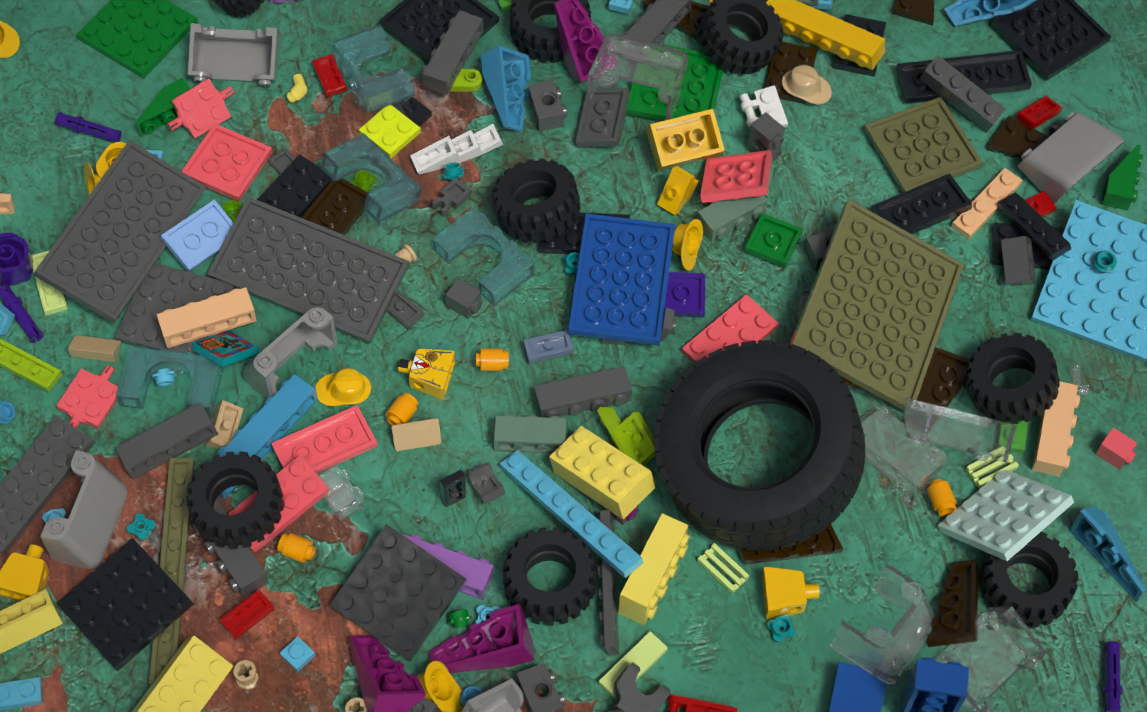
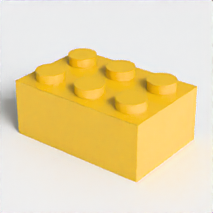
(685, 140)

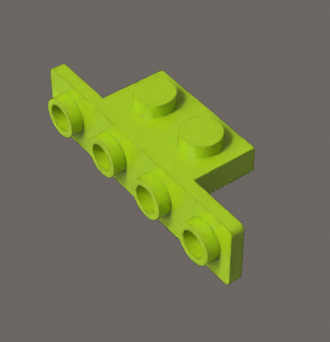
(630, 436)

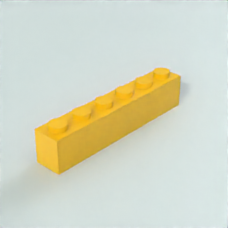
(829, 33)

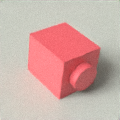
(1117, 449)

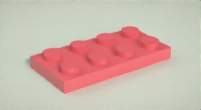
(739, 324)
(328, 441)
(300, 492)

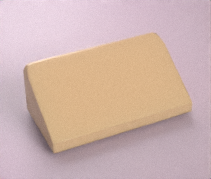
(94, 348)
(226, 421)
(416, 434)

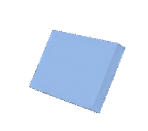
(198, 235)

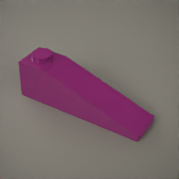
(578, 38)
(495, 643)
(383, 680)

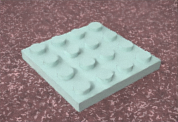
(1005, 514)

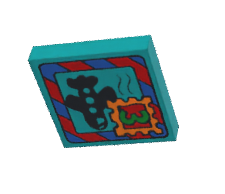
(225, 348)

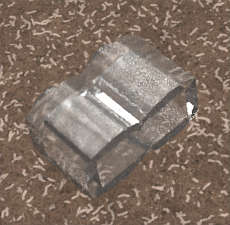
(343, 497)

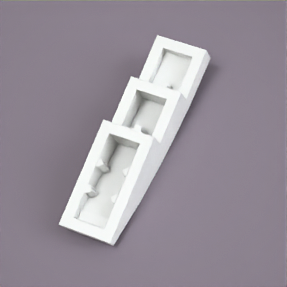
(456, 150)

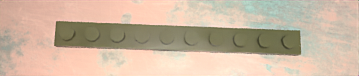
(173, 554)

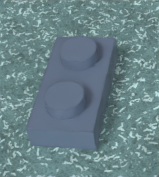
(548, 346)

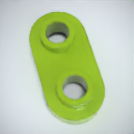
(465, 84)

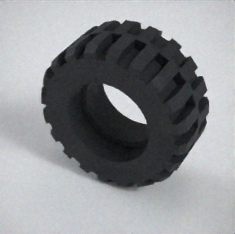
(532, 38)
(730, 50)
(542, 219)
(1010, 353)
(229, 472)
(550, 547)
(1032, 608)

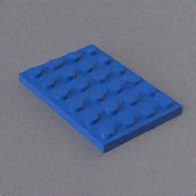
(622, 279)

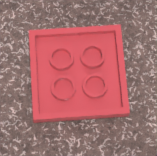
(227, 162)
(736, 176)

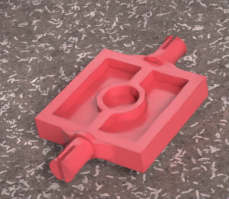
(200, 108)
(89, 398)

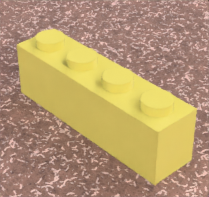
(27, 620)

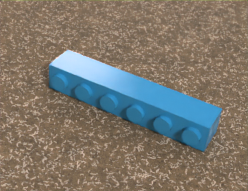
(272, 421)

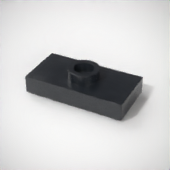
(413, 110)
(453, 488)

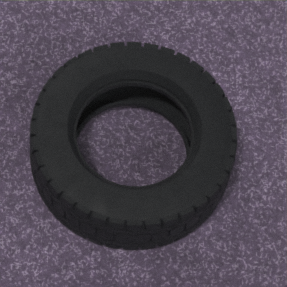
(745, 378)

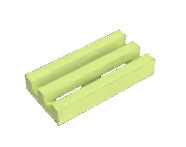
(978, 464)
(702, 560)

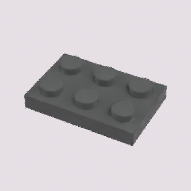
(603, 118)

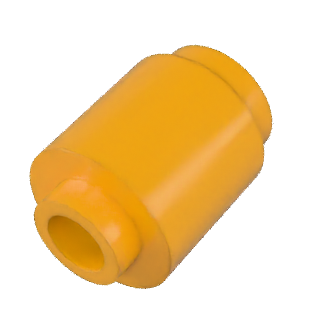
(492, 359)
(401, 409)
(941, 497)
(296, 547)

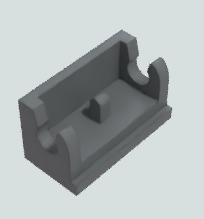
(1018, 261)

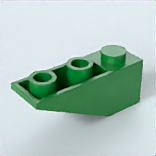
(161, 109)
(1121, 183)

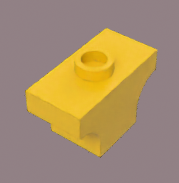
(677, 190)

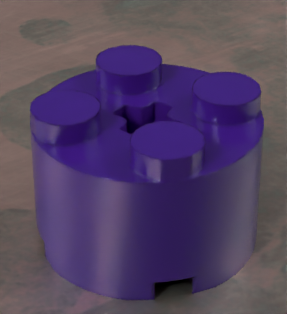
(15, 259)

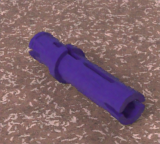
(65, 121)
(23, 318)
(1112, 677)

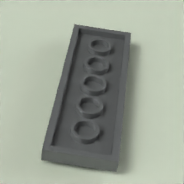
(37, 478)

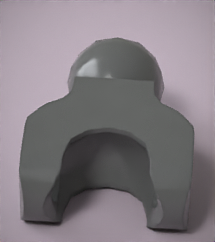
(630, 699)

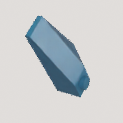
(971, 11)
(506, 78)
(1101, 539)

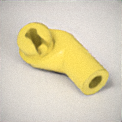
(299, 90)

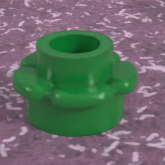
(459, 618)

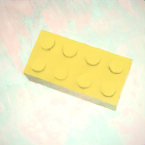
(602, 472)
(660, 561)
(186, 680)

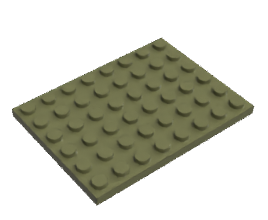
(878, 305)

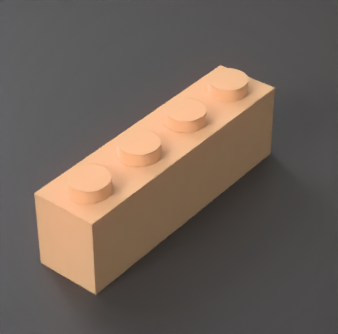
(206, 317)
(1054, 432)

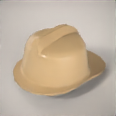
(807, 85)

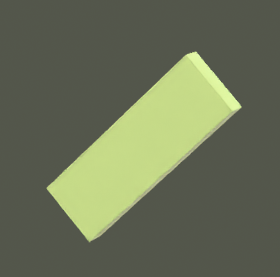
(51, 298)
(643, 654)

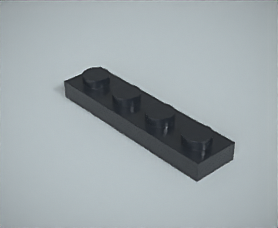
(1034, 226)

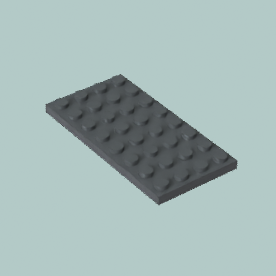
(119, 231)
(309, 268)

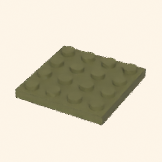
(922, 144)

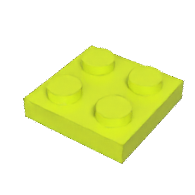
(390, 130)

